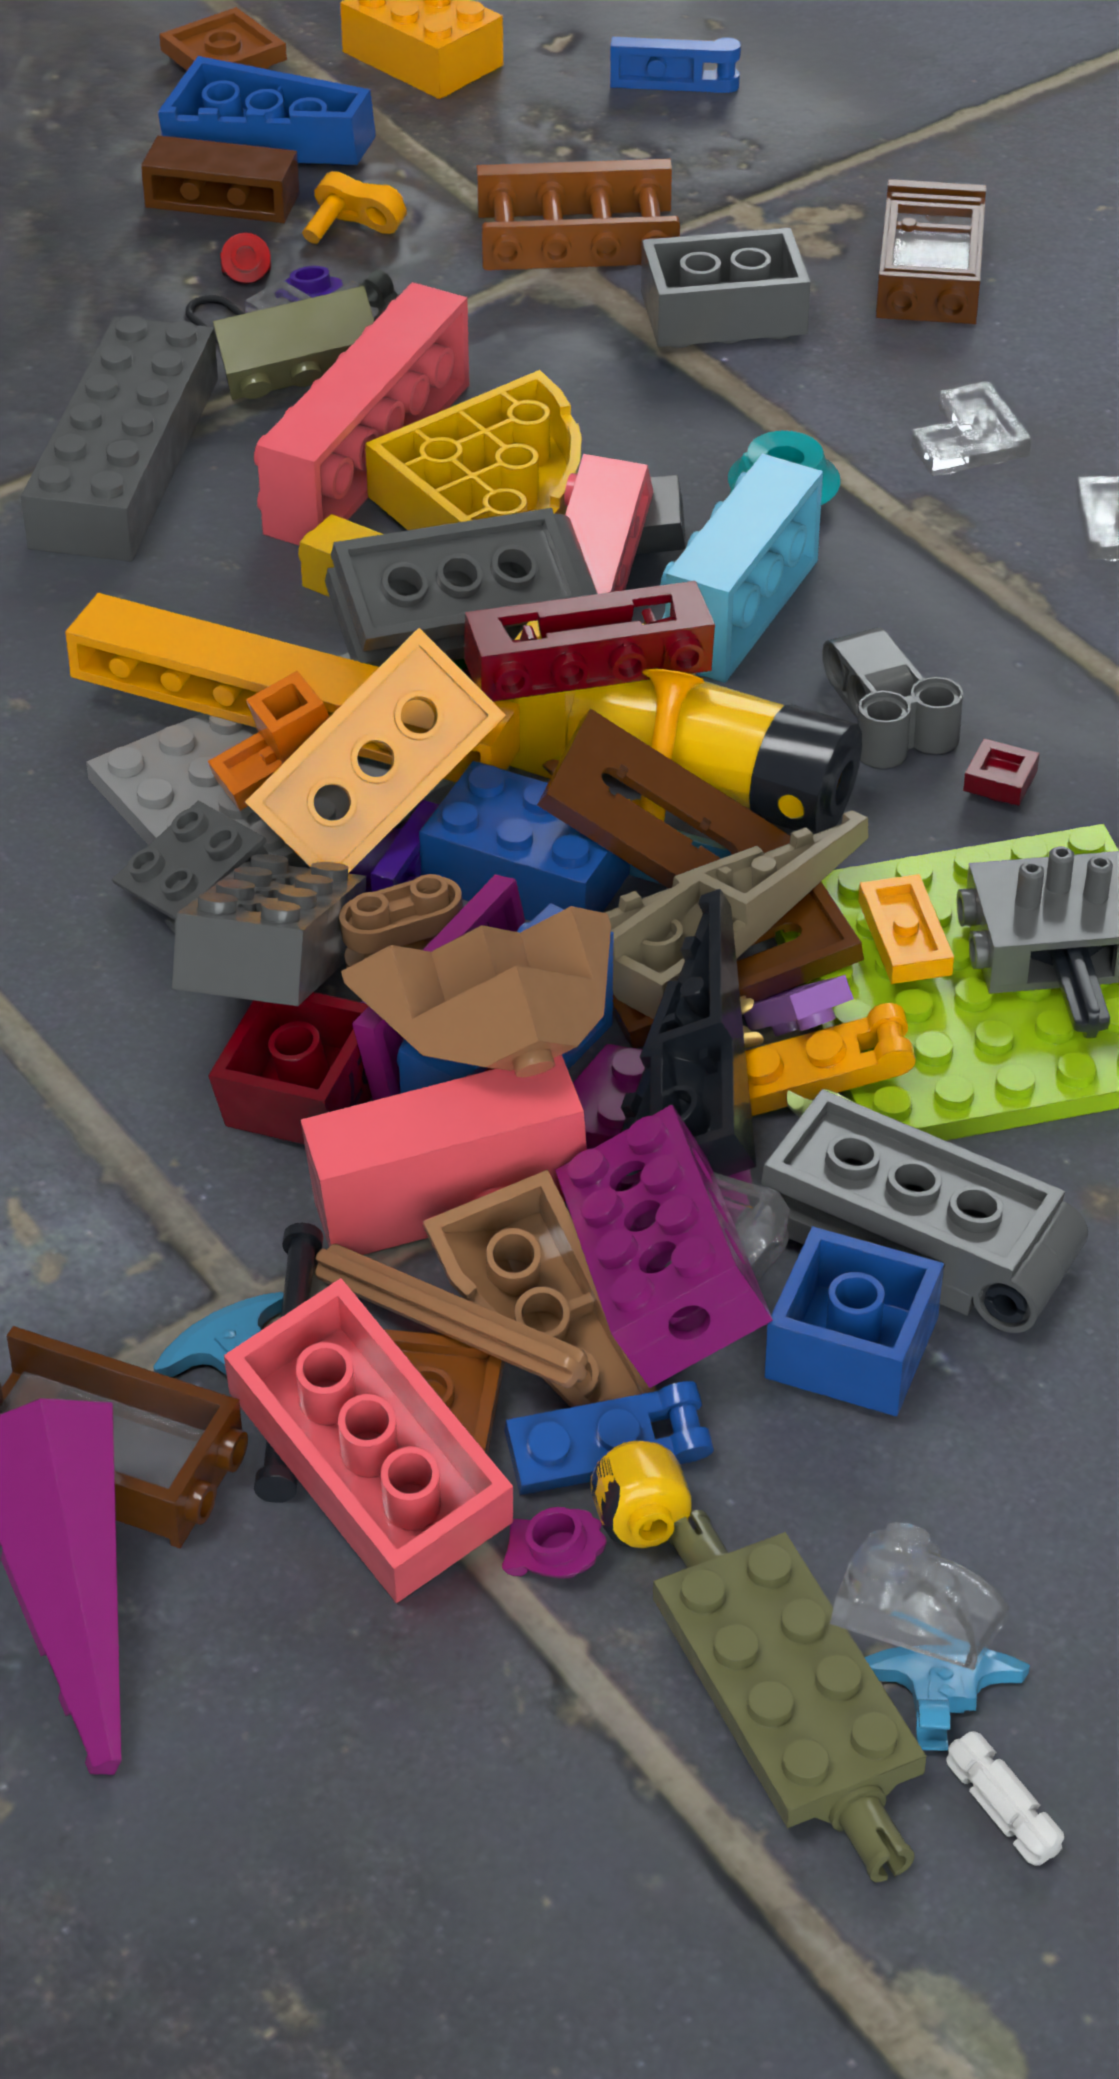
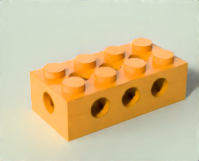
(374, 715)

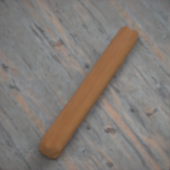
(454, 1316)

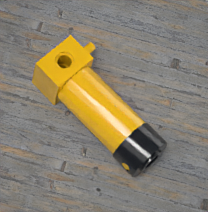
(765, 755)

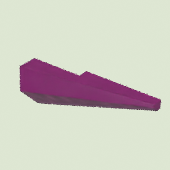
(64, 1558)

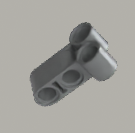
(892, 699)

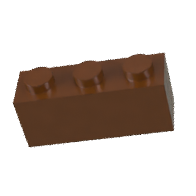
(220, 179)

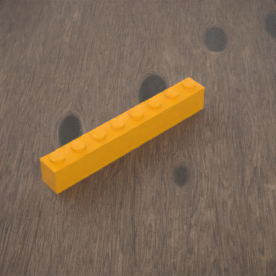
(220, 667)

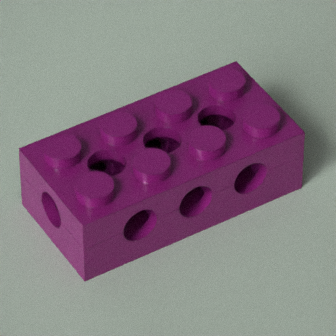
(630, 1254)

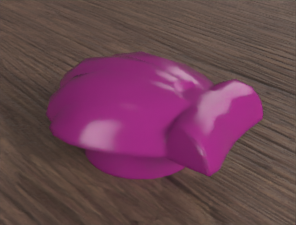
(554, 1543)

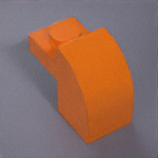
(285, 719)

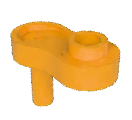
(354, 201)

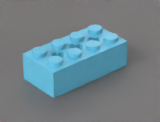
(752, 555)

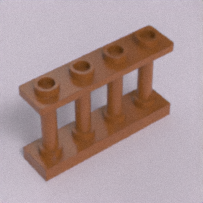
(573, 189)

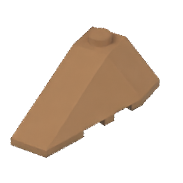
(526, 1262)

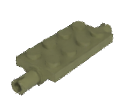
(791, 1687)

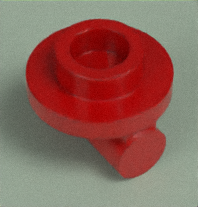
(245, 258)

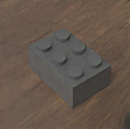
(725, 287)

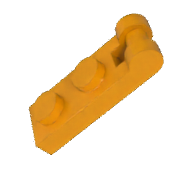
(830, 1059)

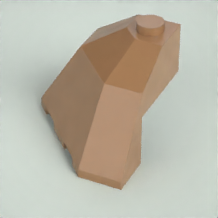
(495, 991)

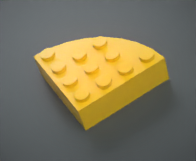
(479, 457)

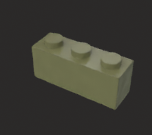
(290, 341)

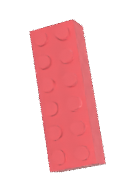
(390, 377)

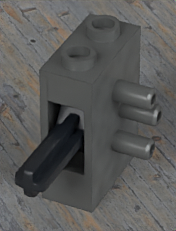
(1047, 928)

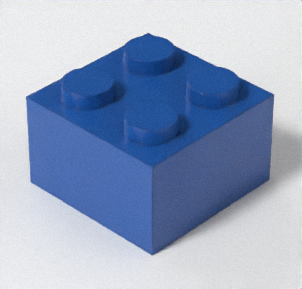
(853, 1321)

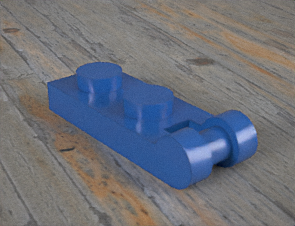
(674, 64)
(567, 1443)

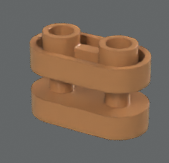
(398, 916)

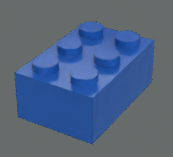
(496, 828)

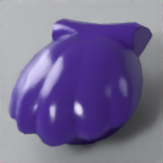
(314, 281)

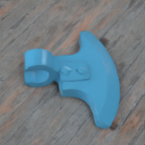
(218, 1334)
(943, 1686)

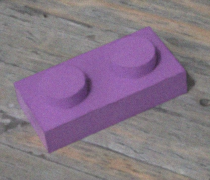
(800, 1006)

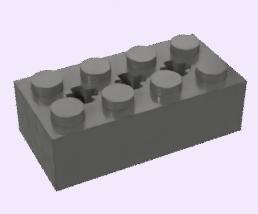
(265, 931)

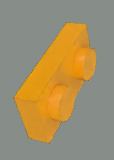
(905, 929)

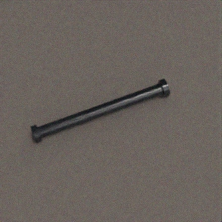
(302, 1243)

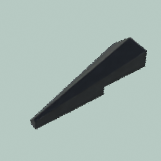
(698, 1047)

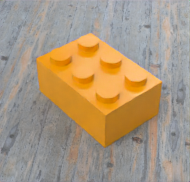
(424, 42)

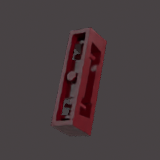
(588, 641)

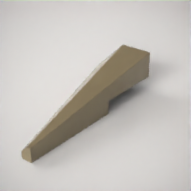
(756, 886)

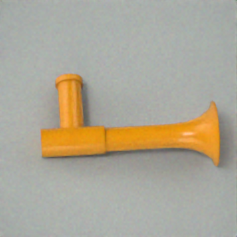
(670, 691)

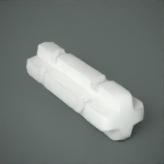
(1005, 1798)

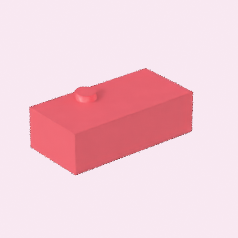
(434, 1148)
(369, 1440)

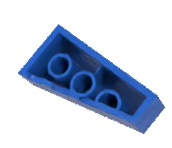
(270, 110)

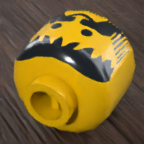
(640, 1489)

